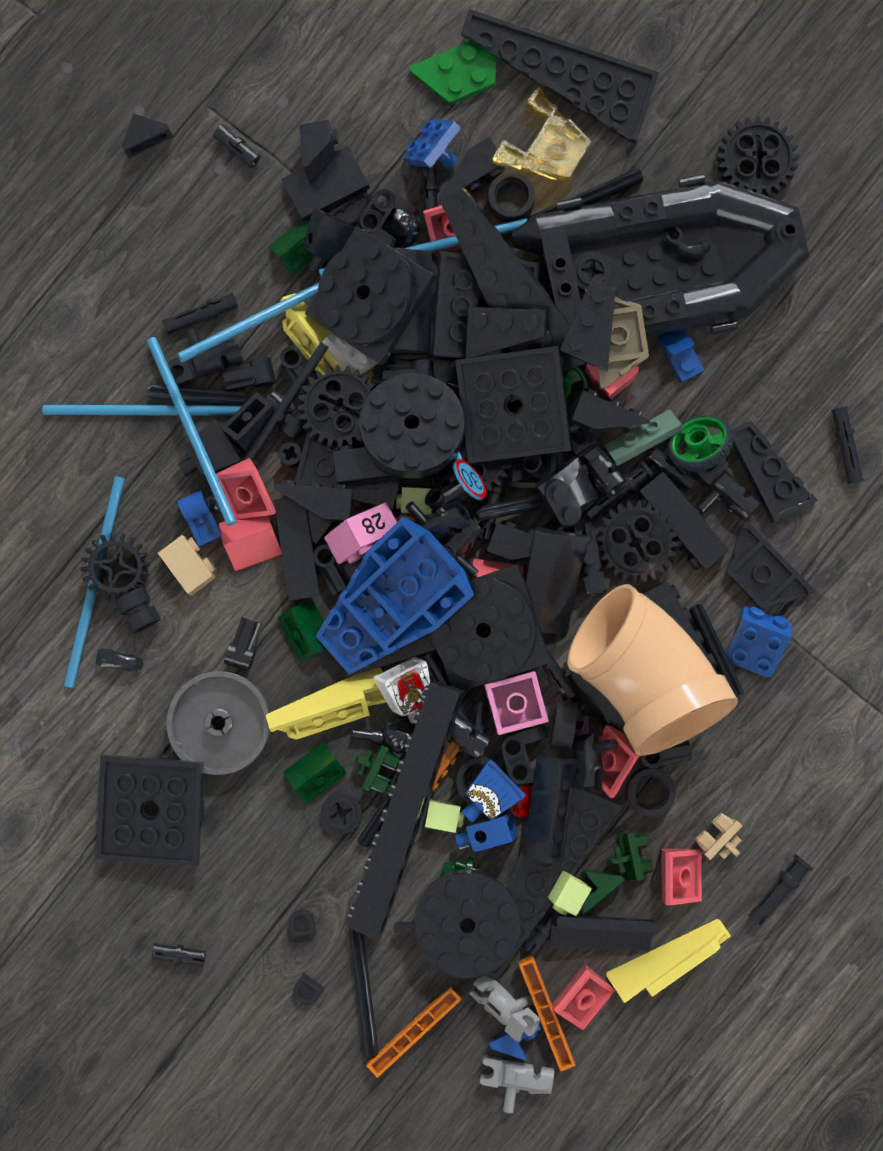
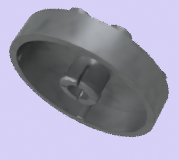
(193, 714)

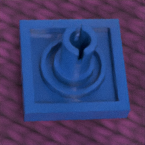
(432, 145)

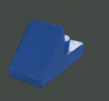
(680, 354)
(506, 1044)

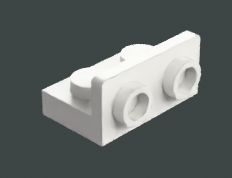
(348, 355)

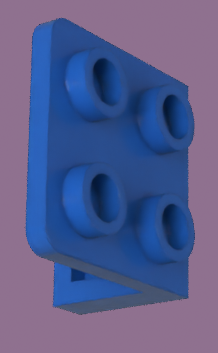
(759, 641)

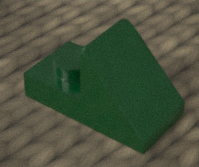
(604, 882)

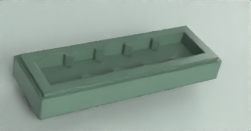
(643, 437)

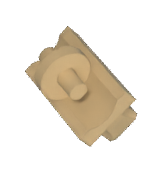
(712, 845)

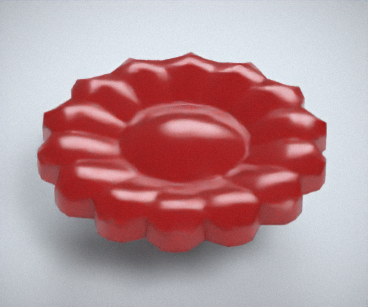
(522, 807)

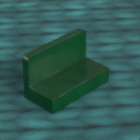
(290, 247)
(301, 628)
(314, 772)

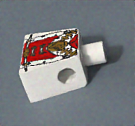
(404, 686)

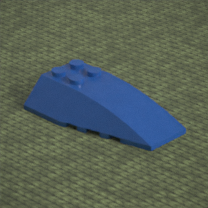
(394, 597)

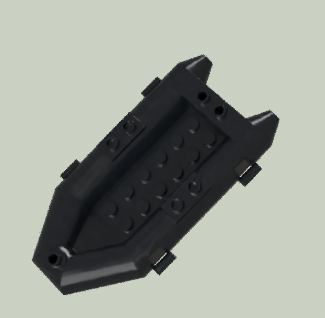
(750, 235)

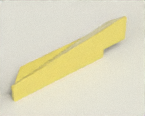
(308, 334)
(329, 706)
(668, 962)

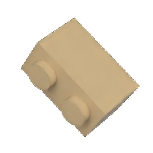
(187, 564)

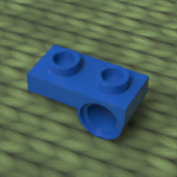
(200, 518)

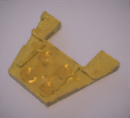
(554, 150)

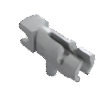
(506, 1008)
(516, 1077)

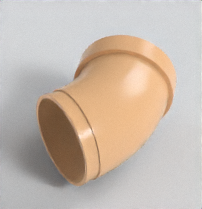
(649, 671)

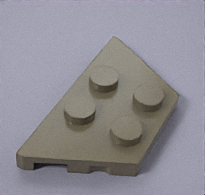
(627, 344)

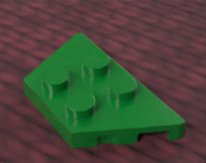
(457, 72)

